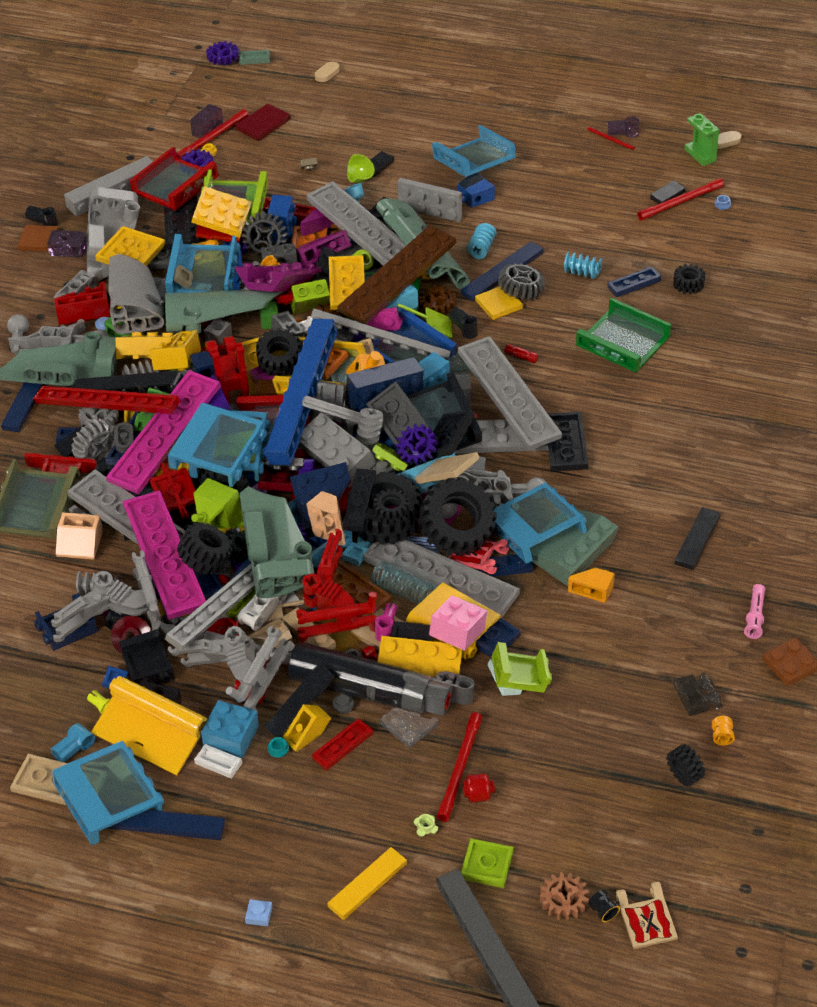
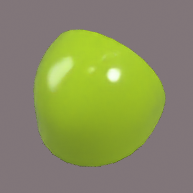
(359, 169)

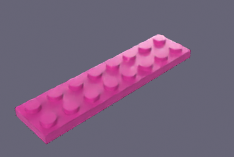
(161, 433)
(159, 541)

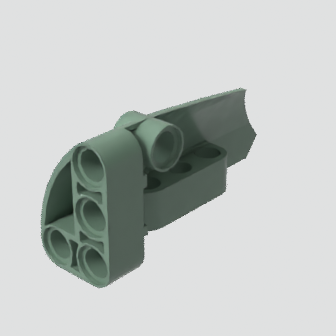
(197, 307)

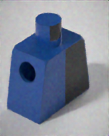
(476, 190)

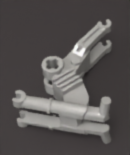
(111, 596)
(241, 660)

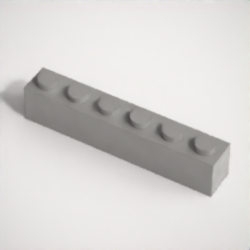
(78, 199)

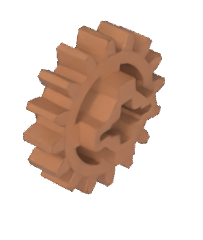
(552, 896)

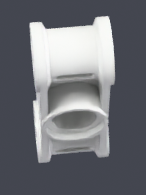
(259, 610)

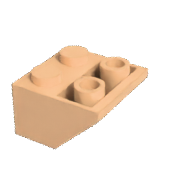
(325, 516)
(78, 535)

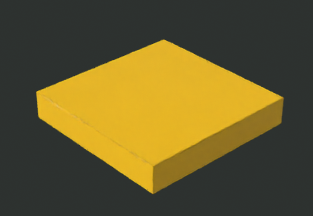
(498, 303)

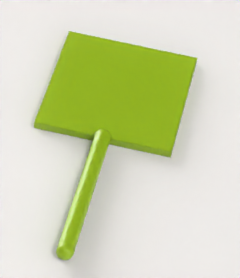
(434, 319)

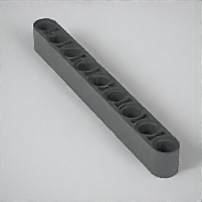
(485, 941)

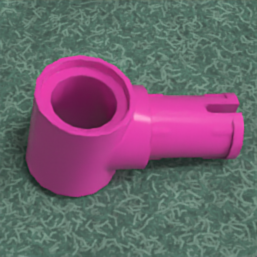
(385, 622)

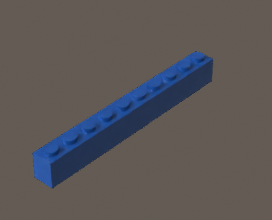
(304, 381)

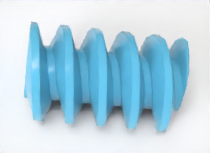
(481, 240)
(582, 266)

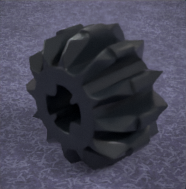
(238, 537)

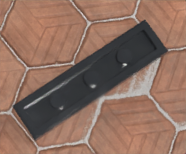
(697, 538)
(305, 694)

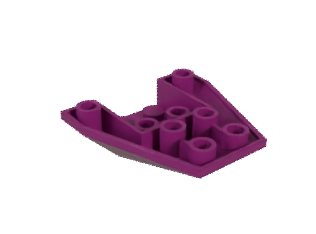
(275, 277)

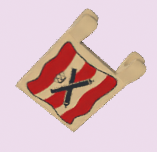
(647, 920)

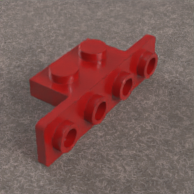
(59, 464)

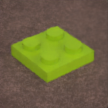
(384, 453)

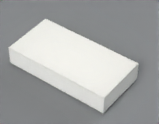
(218, 761)

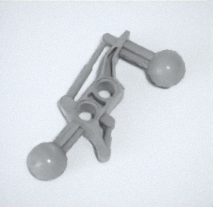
(46, 336)
(491, 483)

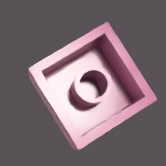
(458, 622)

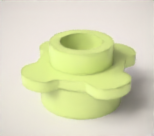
(425, 819)

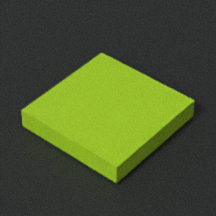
(487, 863)

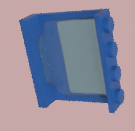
(415, 329)

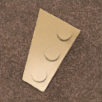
(261, 634)

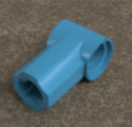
(76, 739)

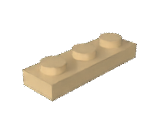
(291, 622)

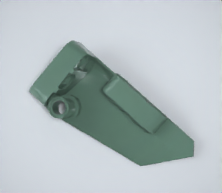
(64, 363)
(274, 544)

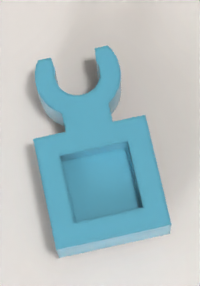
(355, 552)

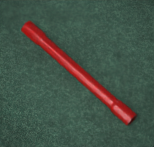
(238, 117)
(651, 211)
(448, 801)

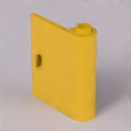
(424, 610)

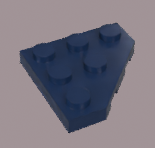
(309, 484)

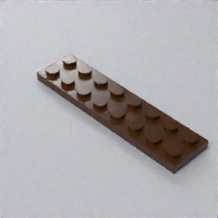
(396, 275)

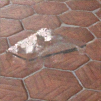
(407, 725)

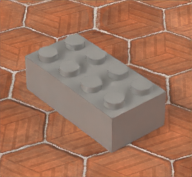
(333, 445)

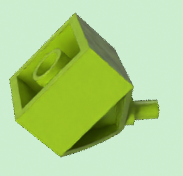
(217, 505)

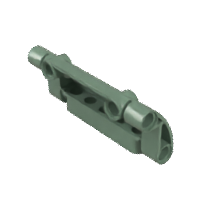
(409, 225)

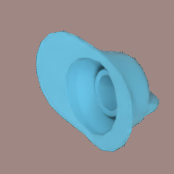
(355, 191)

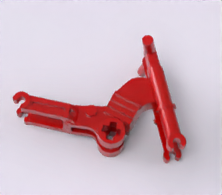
(226, 365)
(332, 598)

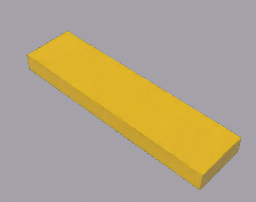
(367, 883)

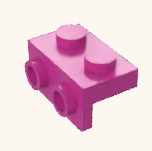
(387, 320)

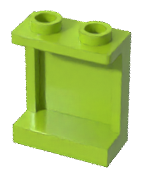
(309, 295)
(520, 670)

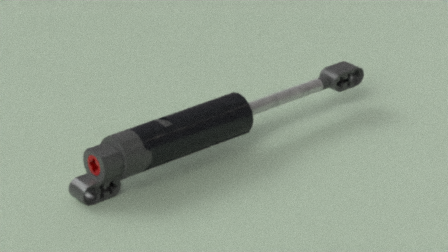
(367, 677)

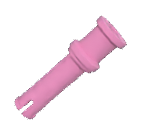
(755, 617)

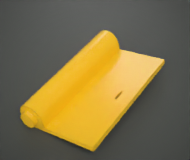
(160, 725)

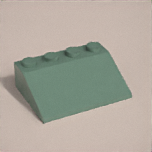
(572, 550)

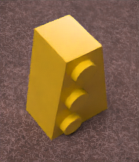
(139, 345)
(176, 352)

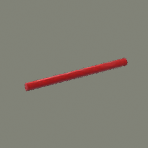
(611, 138)

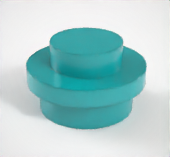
(278, 747)

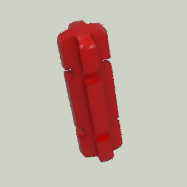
(521, 353)

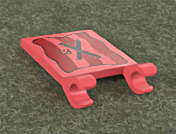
(480, 557)

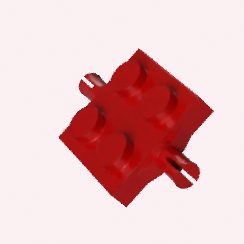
(175, 488)

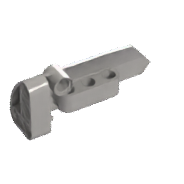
(107, 213)
(136, 293)

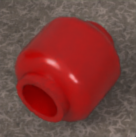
(478, 787)

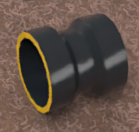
(604, 906)

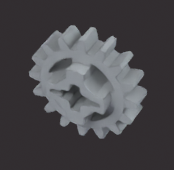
(88, 414)

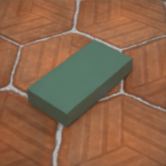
(254, 57)

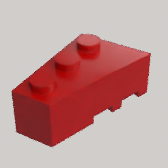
(84, 305)

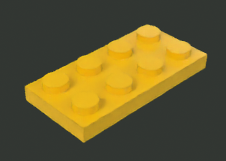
(345, 276)
(420, 655)

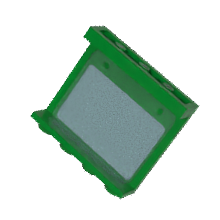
(625, 336)

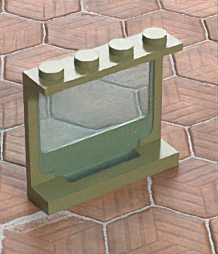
(35, 500)

